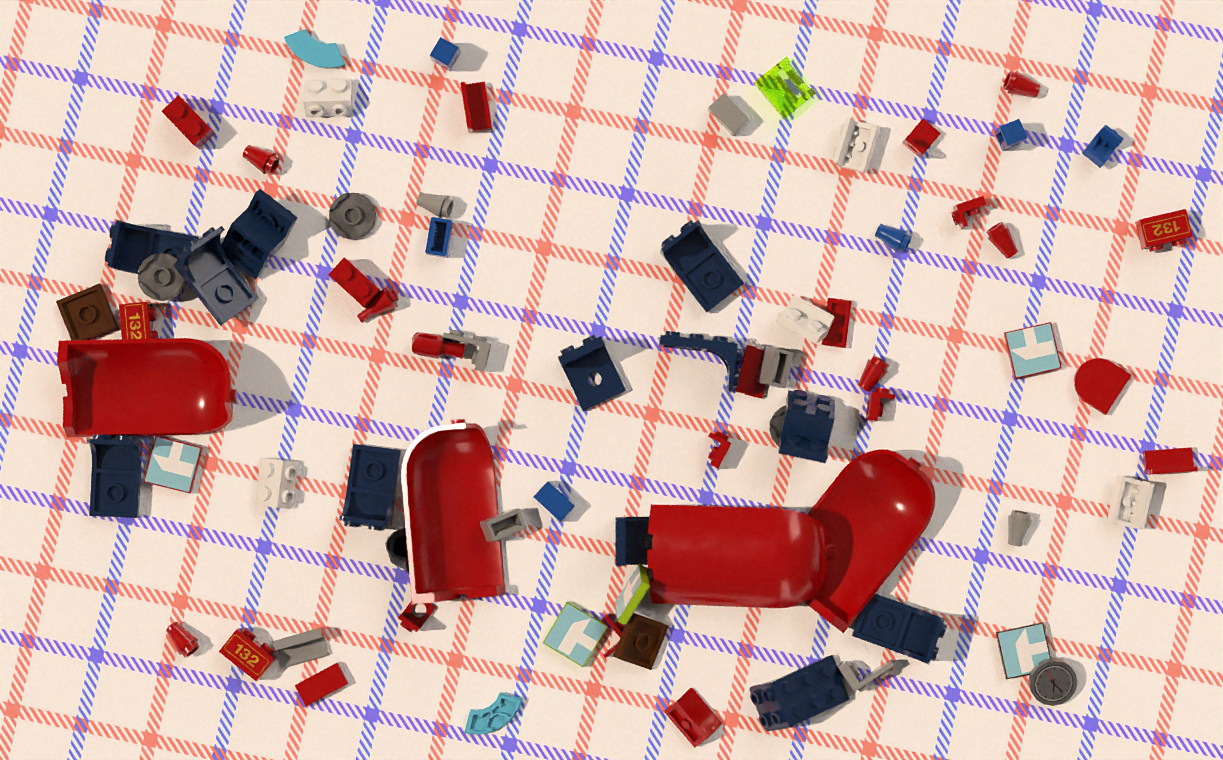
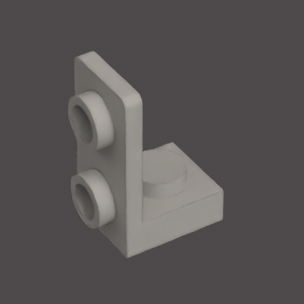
(479, 357)
(850, 673)

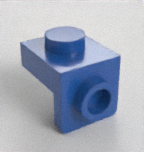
(1102, 145)

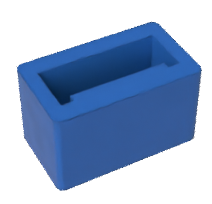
(445, 54)
(1010, 134)
(439, 237)
(554, 501)

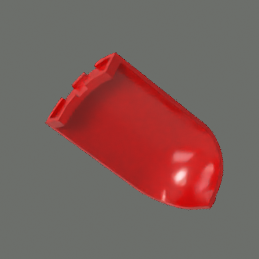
(144, 387)
(445, 497)
(872, 521)
(735, 556)

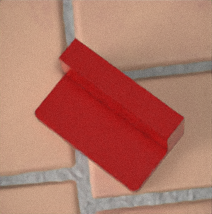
(476, 106)
(749, 373)
(1168, 461)
(693, 717)

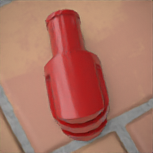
(435, 346)

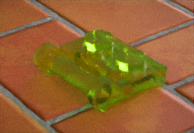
(779, 93)

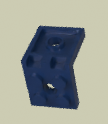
(587, 359)
(629, 541)

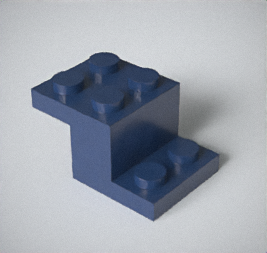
(258, 234)
(807, 426)

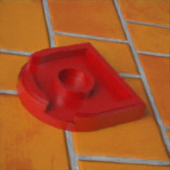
(1099, 383)

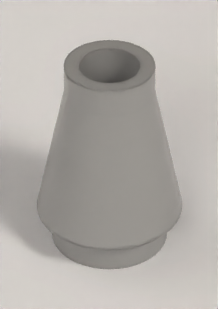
(437, 204)
(1017, 527)

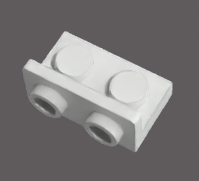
(805, 319)

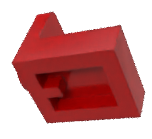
(970, 207)
(874, 407)
(718, 453)

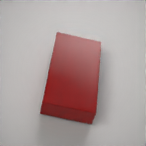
(839, 329)
(321, 684)

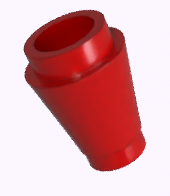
(1021, 85)
(262, 159)
(1002, 239)
(873, 372)
(183, 640)

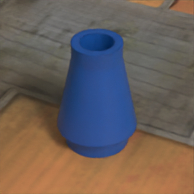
(893, 237)

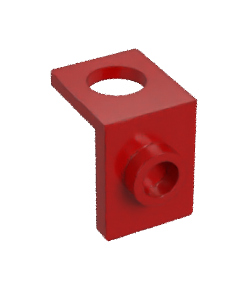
(921, 138)
(412, 622)
(618, 628)

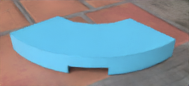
(314, 52)
(493, 717)

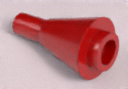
(382, 302)

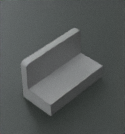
(301, 647)

